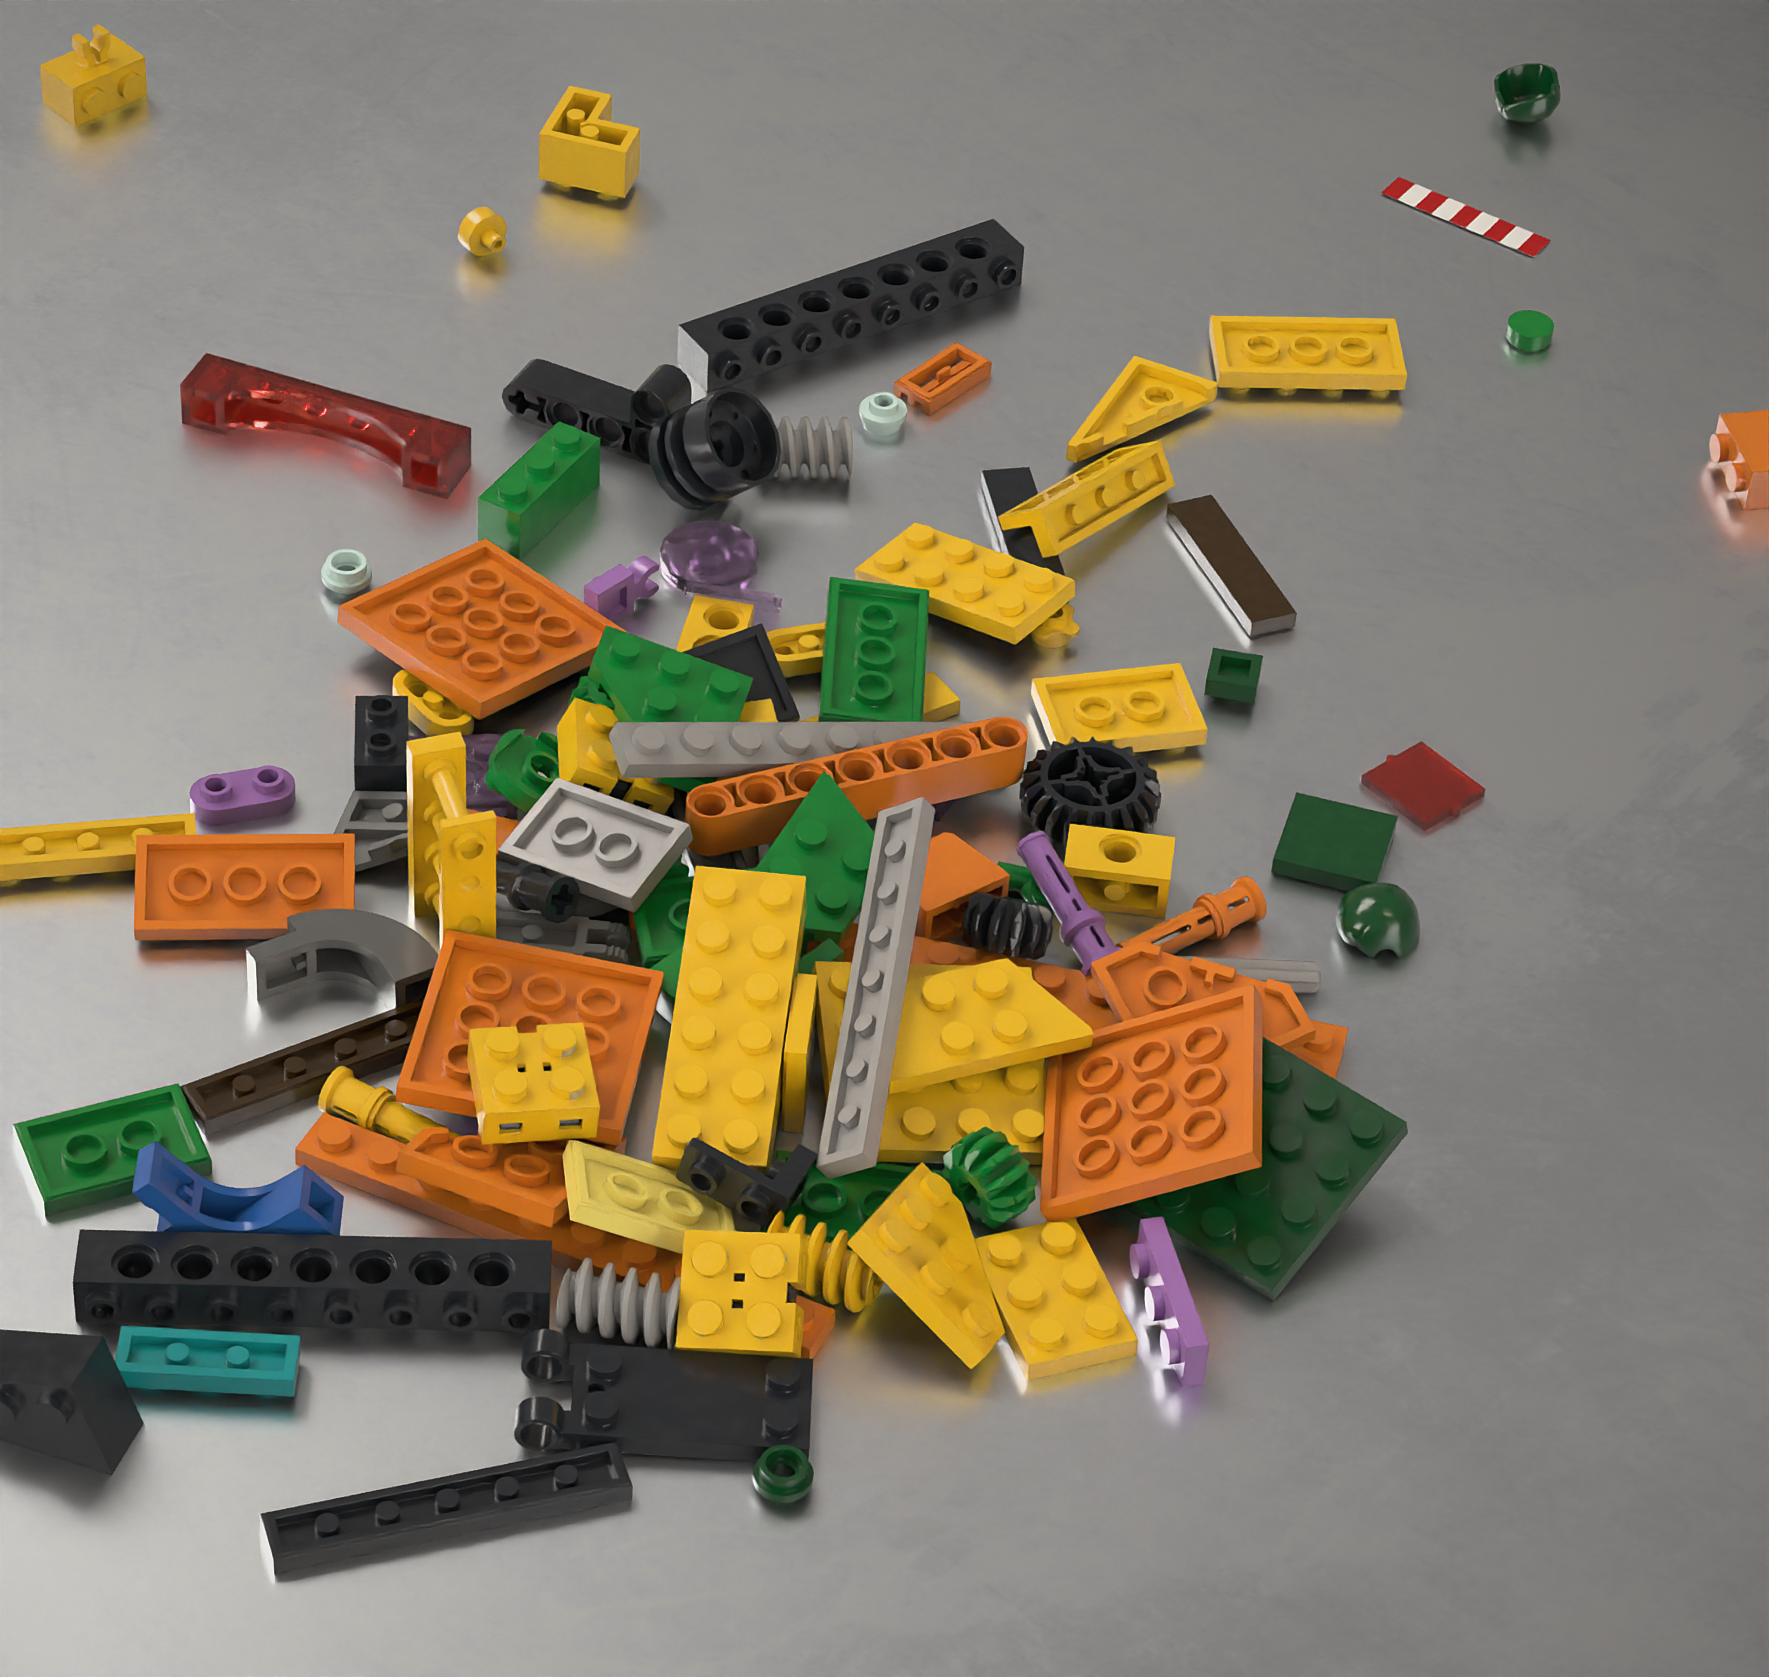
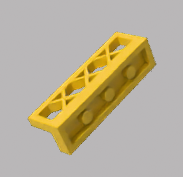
(1093, 497)

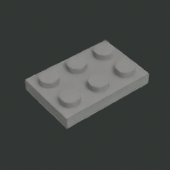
(598, 840)

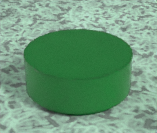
(1529, 330)

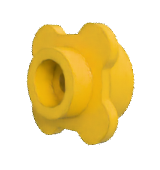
(1057, 629)

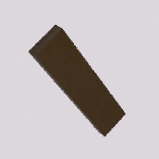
(1231, 565)

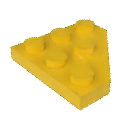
(931, 1261)

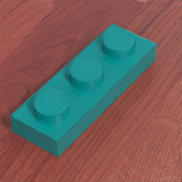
(208, 1360)

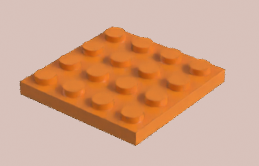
(478, 627)
(522, 985)
(1154, 1106)

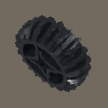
(1089, 787)

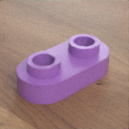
(242, 795)

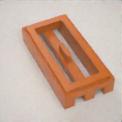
(948, 382)

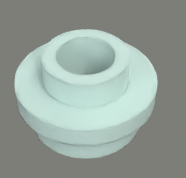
(882, 413)
(346, 571)

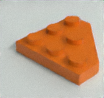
(1146, 981)
(507, 1176)

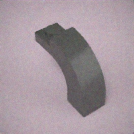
(346, 947)

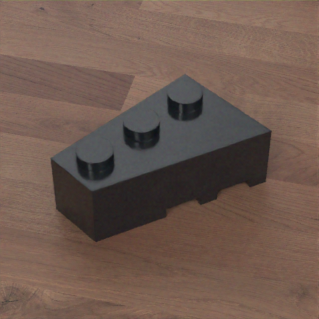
(65, 1398)

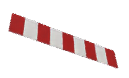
(1466, 216)

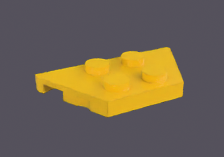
(979, 1023)

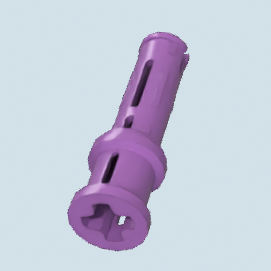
(1080, 925)

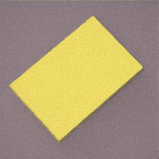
(636, 1198)

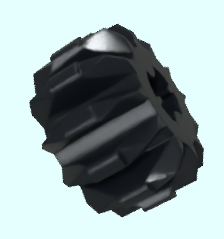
(1007, 926)

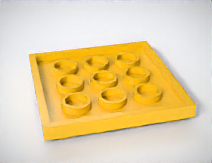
(931, 1118)

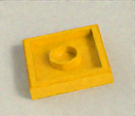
(799, 1053)

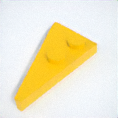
(1137, 402)

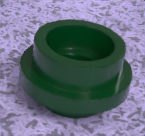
(783, 1474)

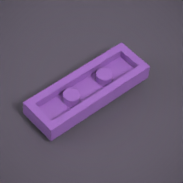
(1170, 1302)

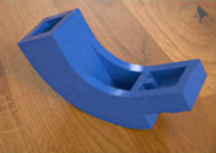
(189, 1203)

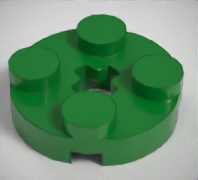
(516, 767)

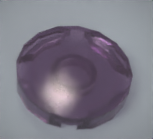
(709, 555)

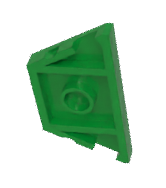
(833, 850)

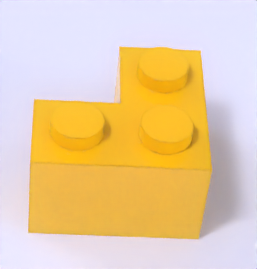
(586, 148)

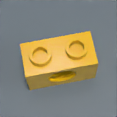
(1120, 869)

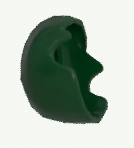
(1527, 93)
(1378, 919)

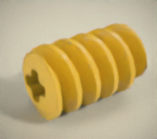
(833, 1266)

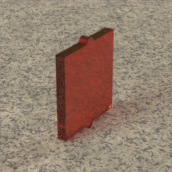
(1422, 786)

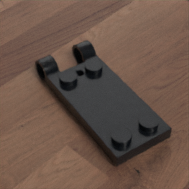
(664, 1400)

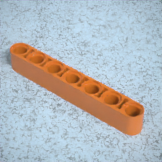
(930, 765)

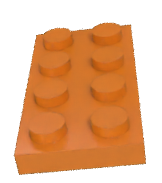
(237, 883)

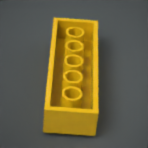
(731, 1016)

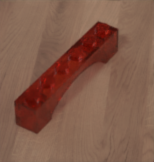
(238, 396)

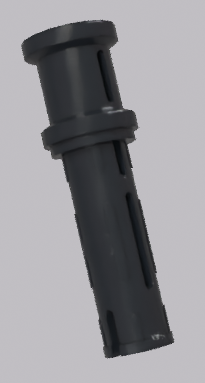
(531, 888)

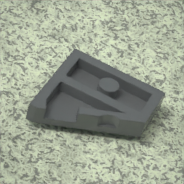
(378, 826)

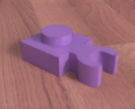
(617, 589)

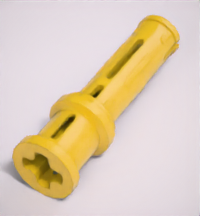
(372, 1107)

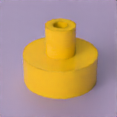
(483, 231)

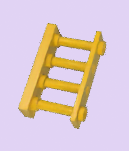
(448, 848)

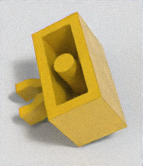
(93, 77)

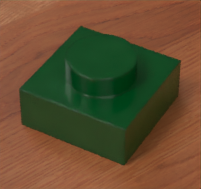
(1233, 675)

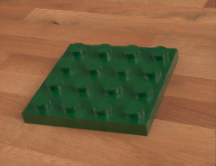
(1316, 1160)

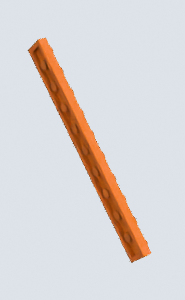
(370, 1162)

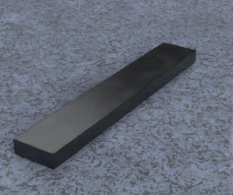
(445, 1507)

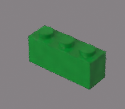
(539, 490)

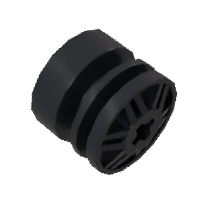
(714, 449)

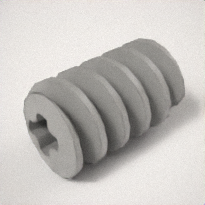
(815, 446)
(619, 1305)

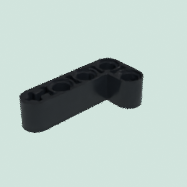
(619, 416)

